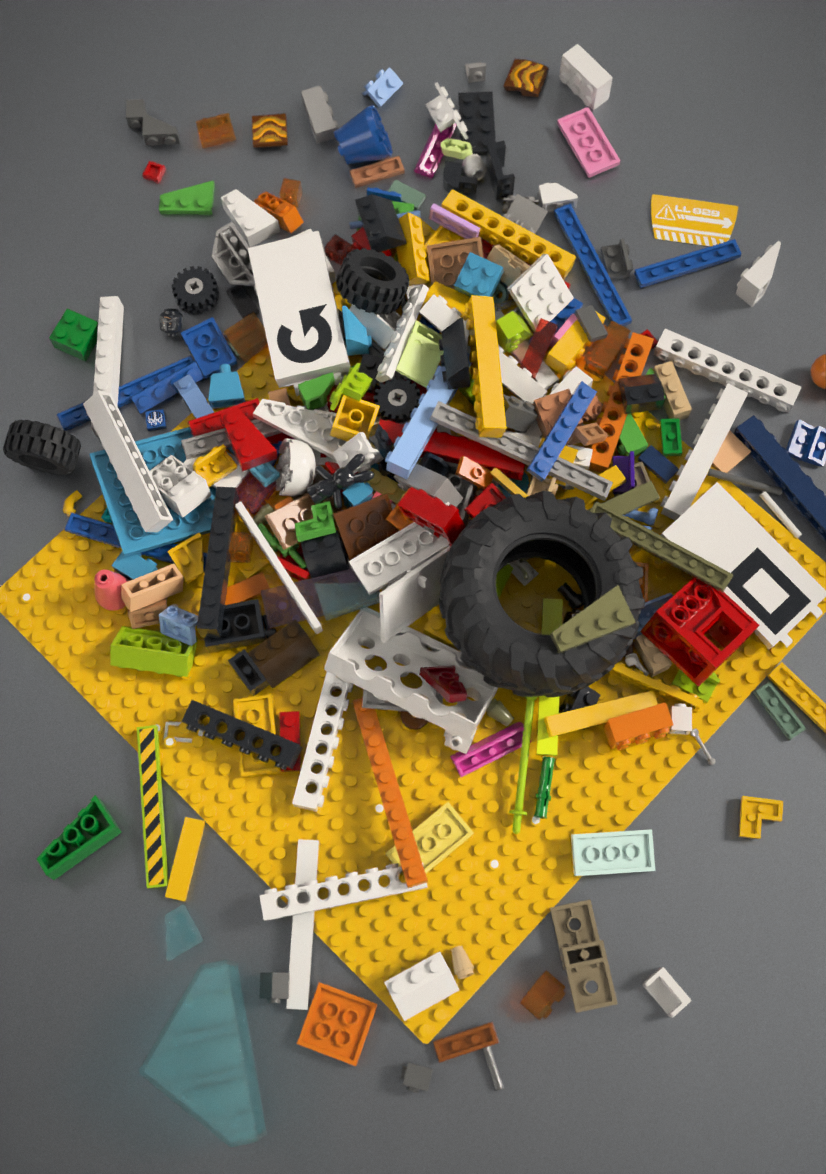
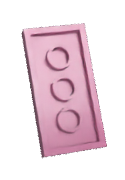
(588, 142)

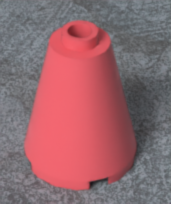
(108, 589)

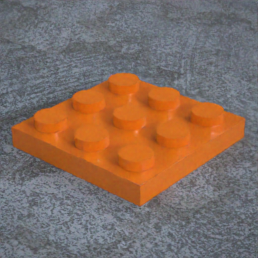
(337, 1024)

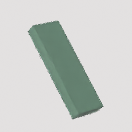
(779, 710)

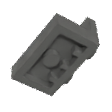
(617, 261)

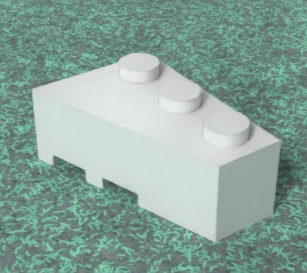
(249, 218)

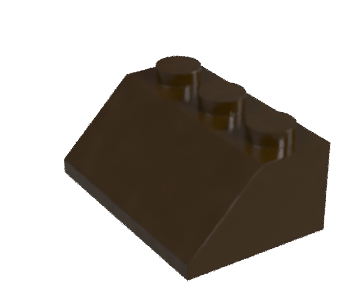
(284, 653)

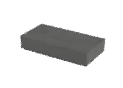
(591, 323)

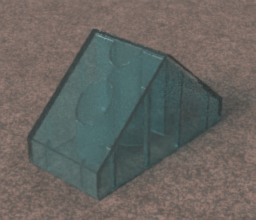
(208, 1057)

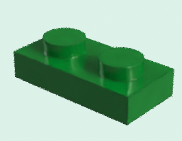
(671, 437)

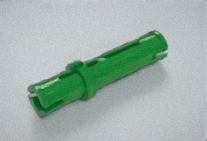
(543, 796)

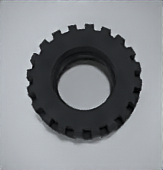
(372, 281)
(42, 447)

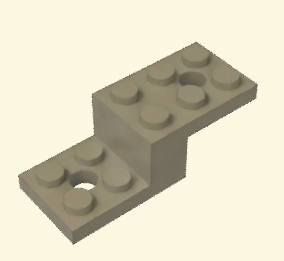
(583, 956)

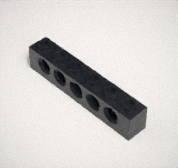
(197, 712)

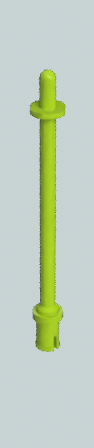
(523, 765)

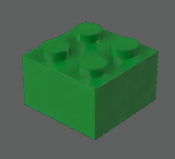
(75, 335)

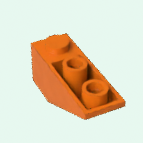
(284, 212)

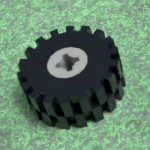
(199, 298)
(393, 408)

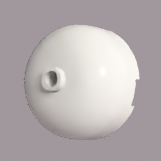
(295, 468)

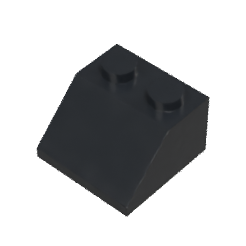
(641, 393)
(325, 555)

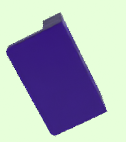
(626, 466)

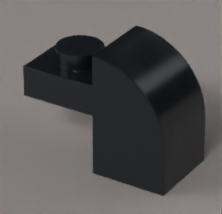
(454, 180)

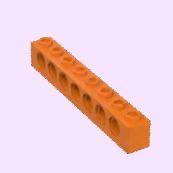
(637, 344)

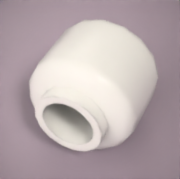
(474, 166)

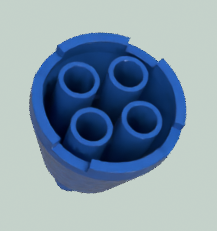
(363, 138)

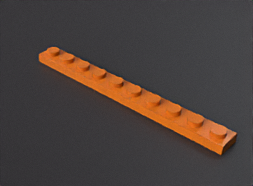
(390, 795)

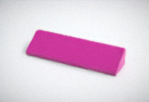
(432, 151)
(489, 749)

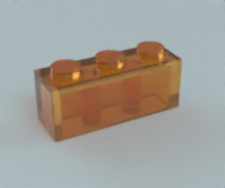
(606, 350)

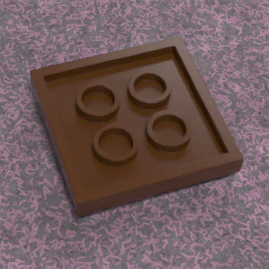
(364, 525)

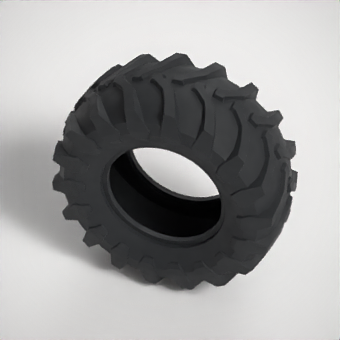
(546, 530)

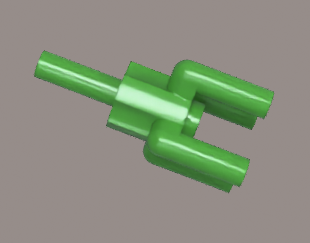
(275, 545)

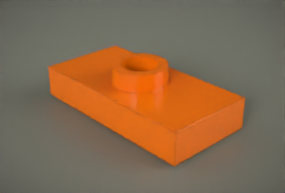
(474, 472)

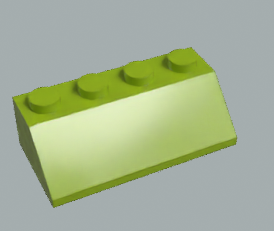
(151, 652)

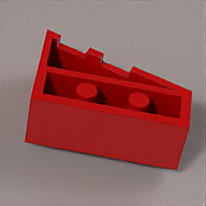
(246, 440)
(432, 513)

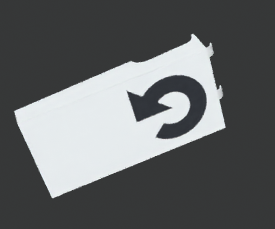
(299, 310)

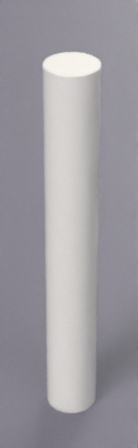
(780, 514)

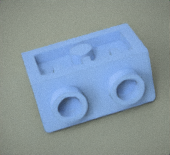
(178, 624)

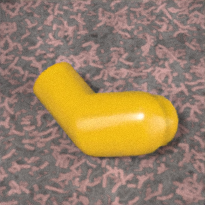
(70, 501)

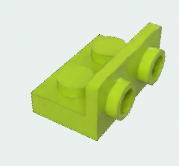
(704, 691)

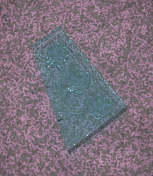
(344, 598)

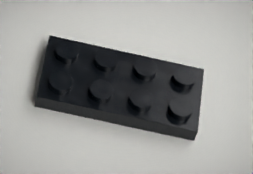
(478, 116)

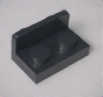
(369, 367)

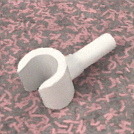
(632, 659)

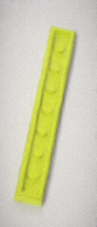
(548, 706)

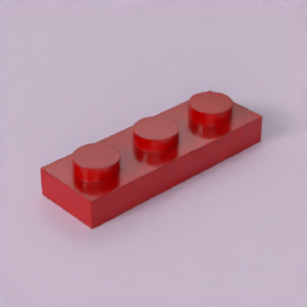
(291, 730)

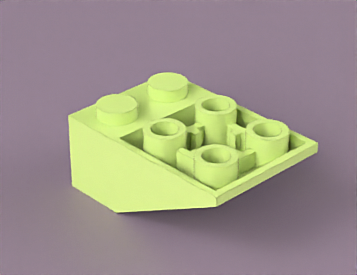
(420, 354)

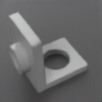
(475, 72)

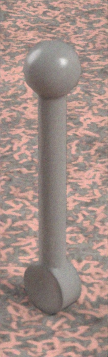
(711, 761)

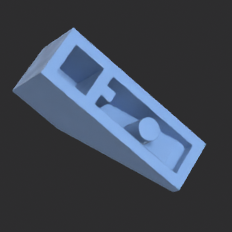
(193, 397)

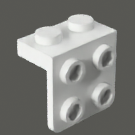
(357, 445)

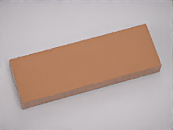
(377, 171)

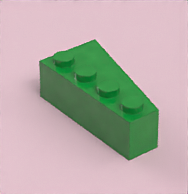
(80, 839)

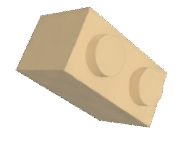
(651, 656)

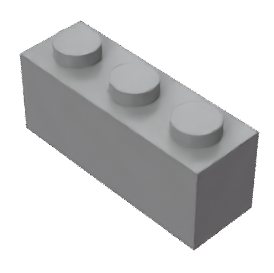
(319, 114)

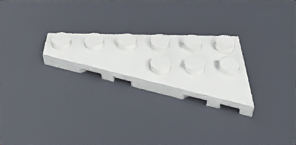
(301, 424)

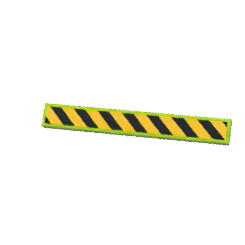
(152, 807)

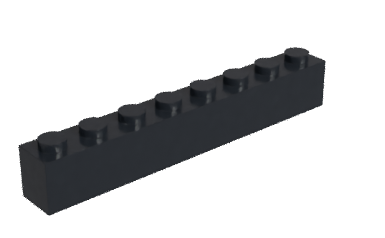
(217, 563)

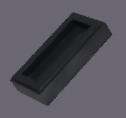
(242, 300)

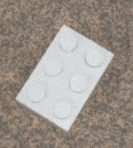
(585, 77)

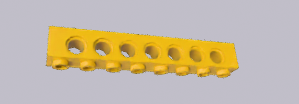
(508, 234)

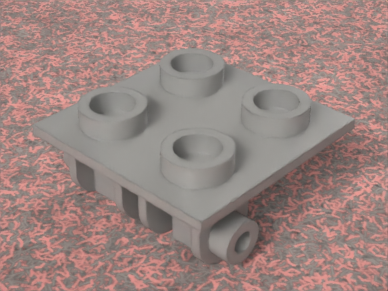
(525, 214)

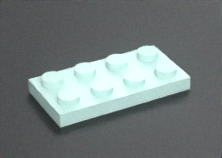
(613, 852)

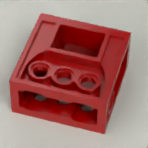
(697, 616)

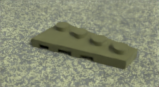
(597, 620)

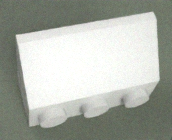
(380, 326)
(421, 986)

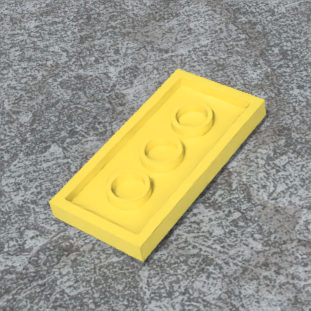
(437, 837)

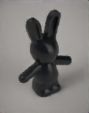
(342, 479)

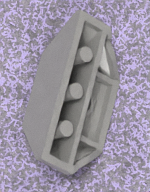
(232, 256)

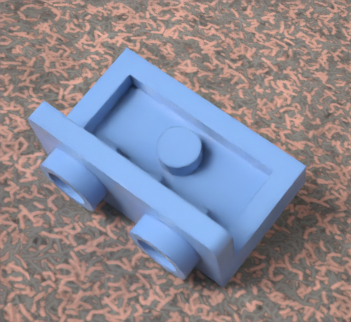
(383, 87)

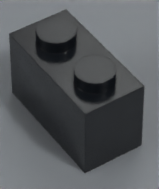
(248, 672)

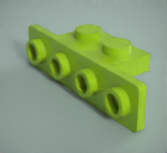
(352, 385)

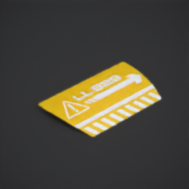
(692, 220)

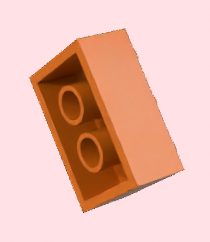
(638, 726)

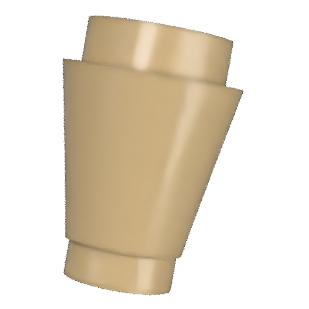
(462, 965)

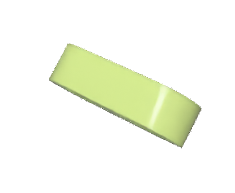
(456, 148)

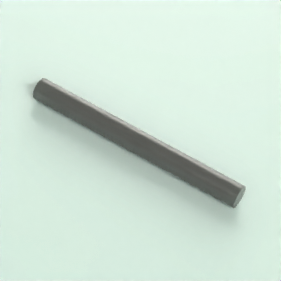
(745, 482)

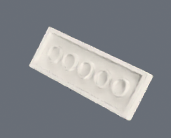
(396, 555)

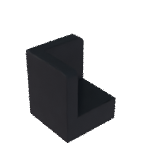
(435, 464)

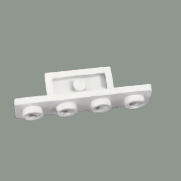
(442, 112)

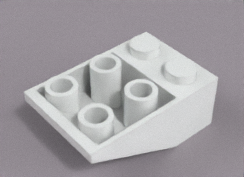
(756, 279)
(179, 485)

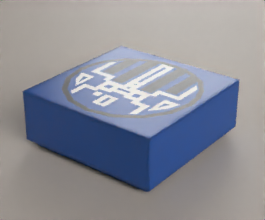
(155, 420)

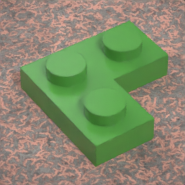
(320, 525)

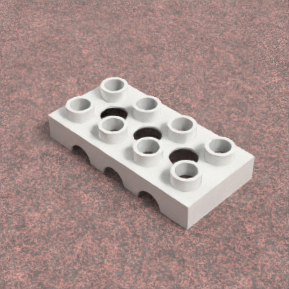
(348, 664)

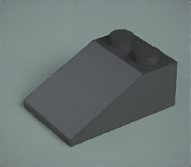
(519, 414)

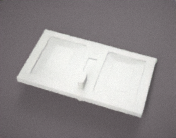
(411, 596)

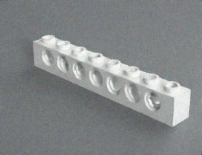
(736, 368)
(302, 798)
(270, 899)

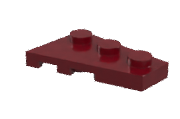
(445, 682)

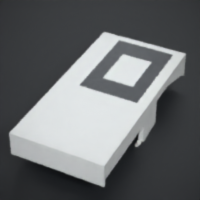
(765, 576)

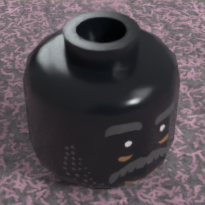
(171, 322)

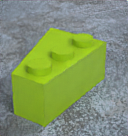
(512, 331)

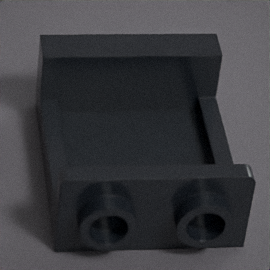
(495, 159)

